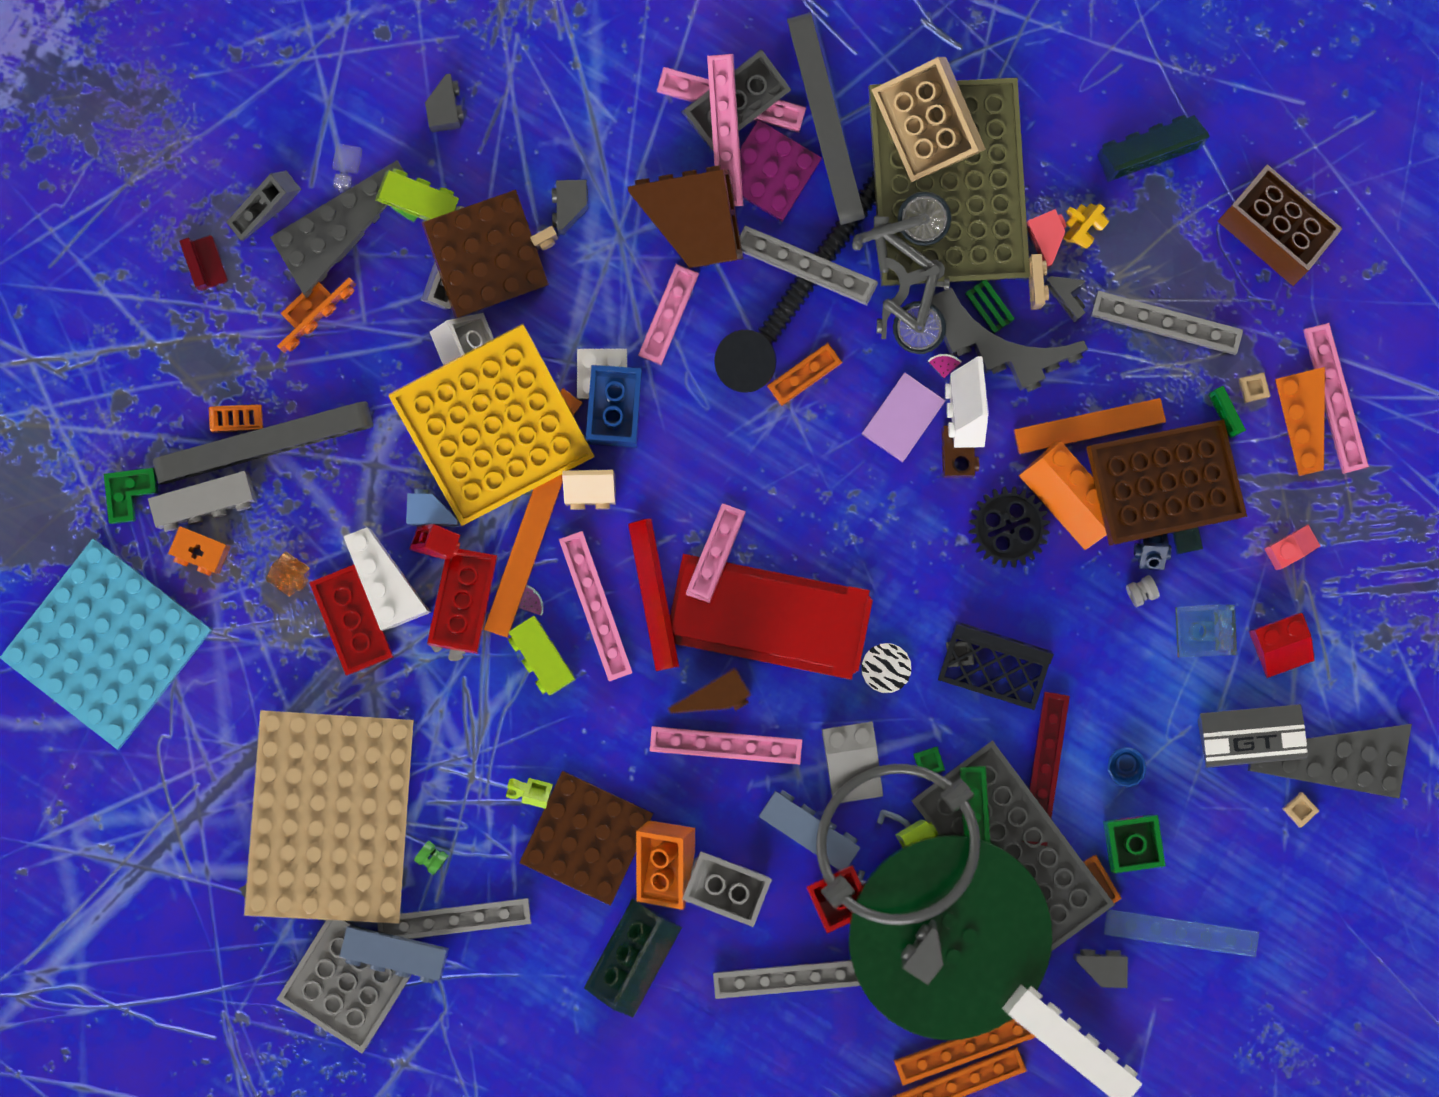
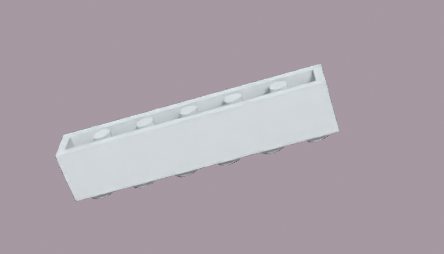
(1070, 1044)

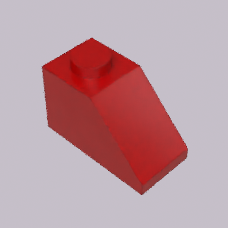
(435, 541)

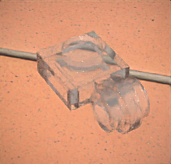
(347, 160)

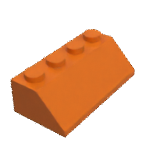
(1067, 493)

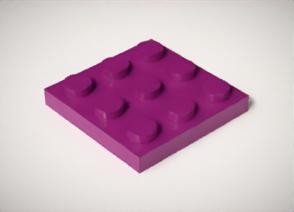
(774, 170)

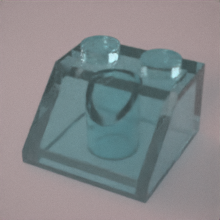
(1206, 631)

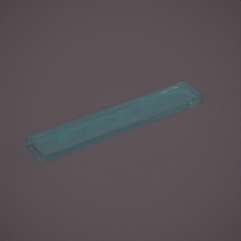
(1181, 933)

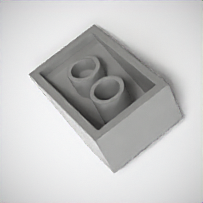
(849, 753)
(727, 888)

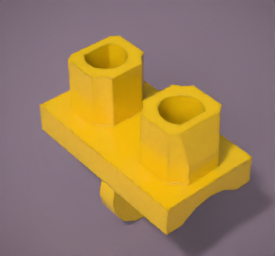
(1080, 222)

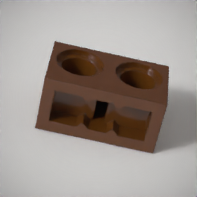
(949, 455)

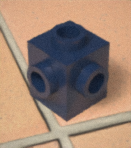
(1153, 552)

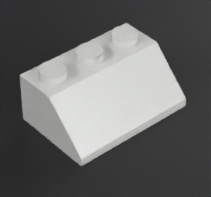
(460, 336)
(967, 405)

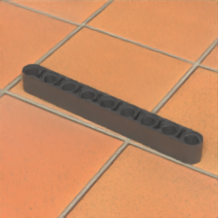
(826, 118)
(263, 442)

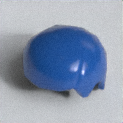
(1127, 767)

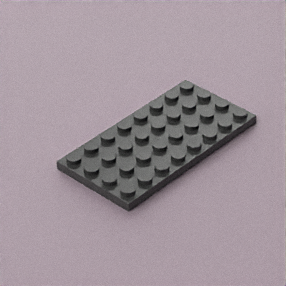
(1015, 817)

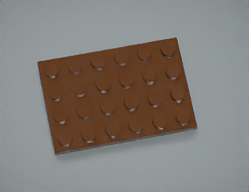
(1166, 482)

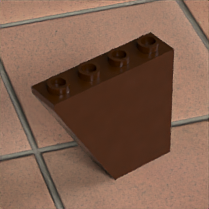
(694, 214)

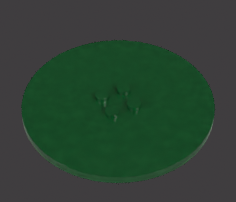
(987, 938)

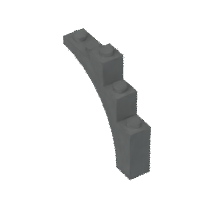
(1024, 361)

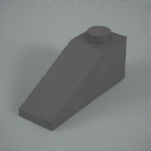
(263, 204)

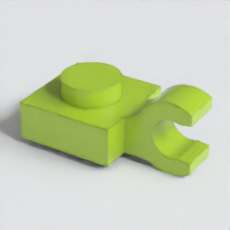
(532, 793)

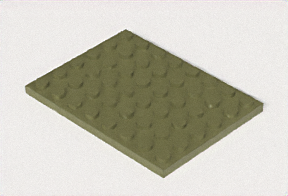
(982, 191)

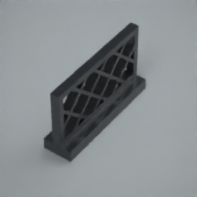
(1001, 644)

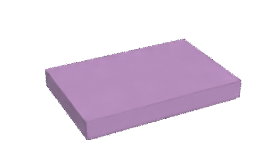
(903, 417)

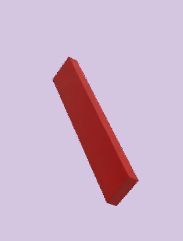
(653, 594)

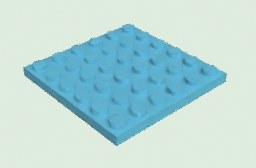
(105, 644)

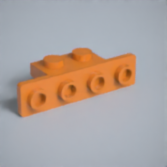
(306, 312)

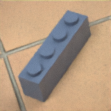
(803, 827)
(394, 953)

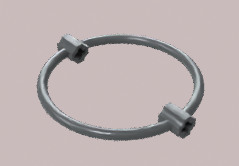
(955, 796)

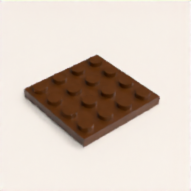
(485, 253)
(585, 838)

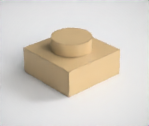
(544, 239)

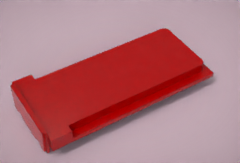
(774, 619)

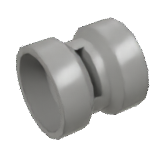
(1142, 591)

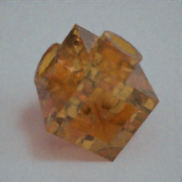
(288, 574)

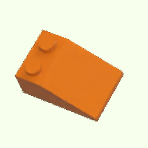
(663, 863)

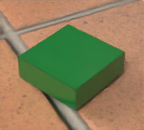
(929, 759)

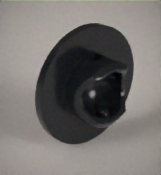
(745, 361)

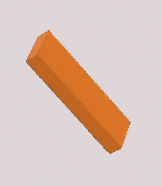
(804, 374)

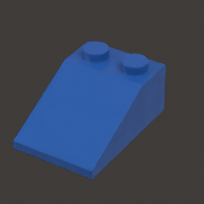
(613, 406)

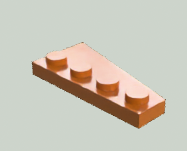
(1304, 410)

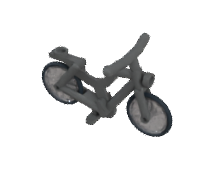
(923, 221)

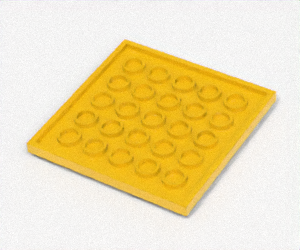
(491, 424)

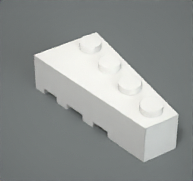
(384, 583)

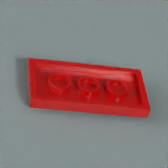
(462, 601)
(350, 620)

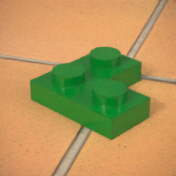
(121, 488)

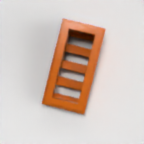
(236, 427)

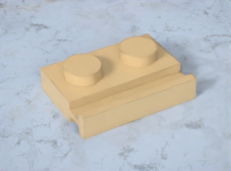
(1038, 292)

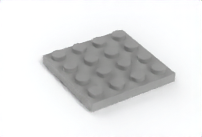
(341, 996)

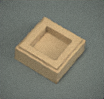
(1254, 387)
(1300, 809)

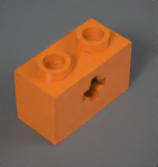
(185, 544)

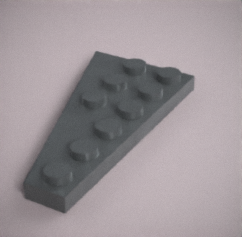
(330, 232)
(1354, 760)

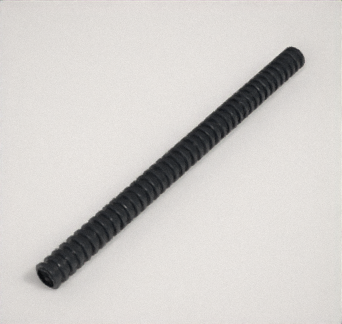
(828, 251)

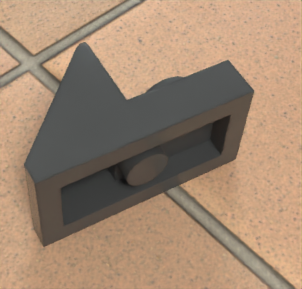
(1062, 290)

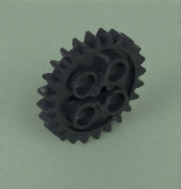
(1000, 506)

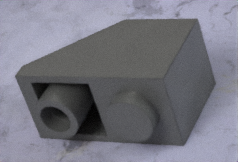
(442, 106)
(571, 203)
(924, 955)
(1106, 969)

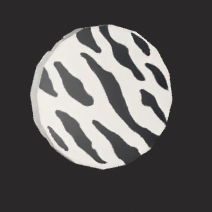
(886, 668)

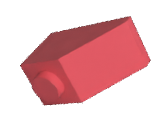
(1047, 234)
(1292, 547)

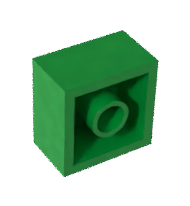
(1134, 843)

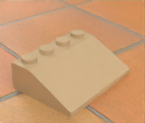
(928, 118)

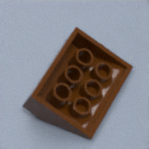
(1280, 225)
(718, 695)

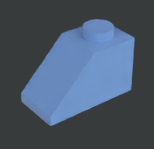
(428, 509)

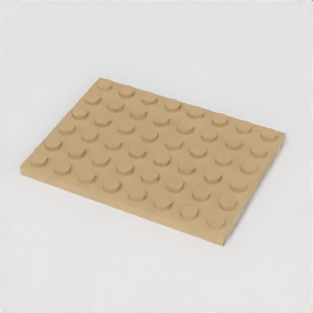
(329, 817)

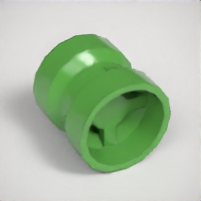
(435, 862)

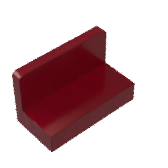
(204, 262)

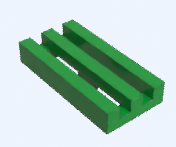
(978, 288)
(1226, 411)

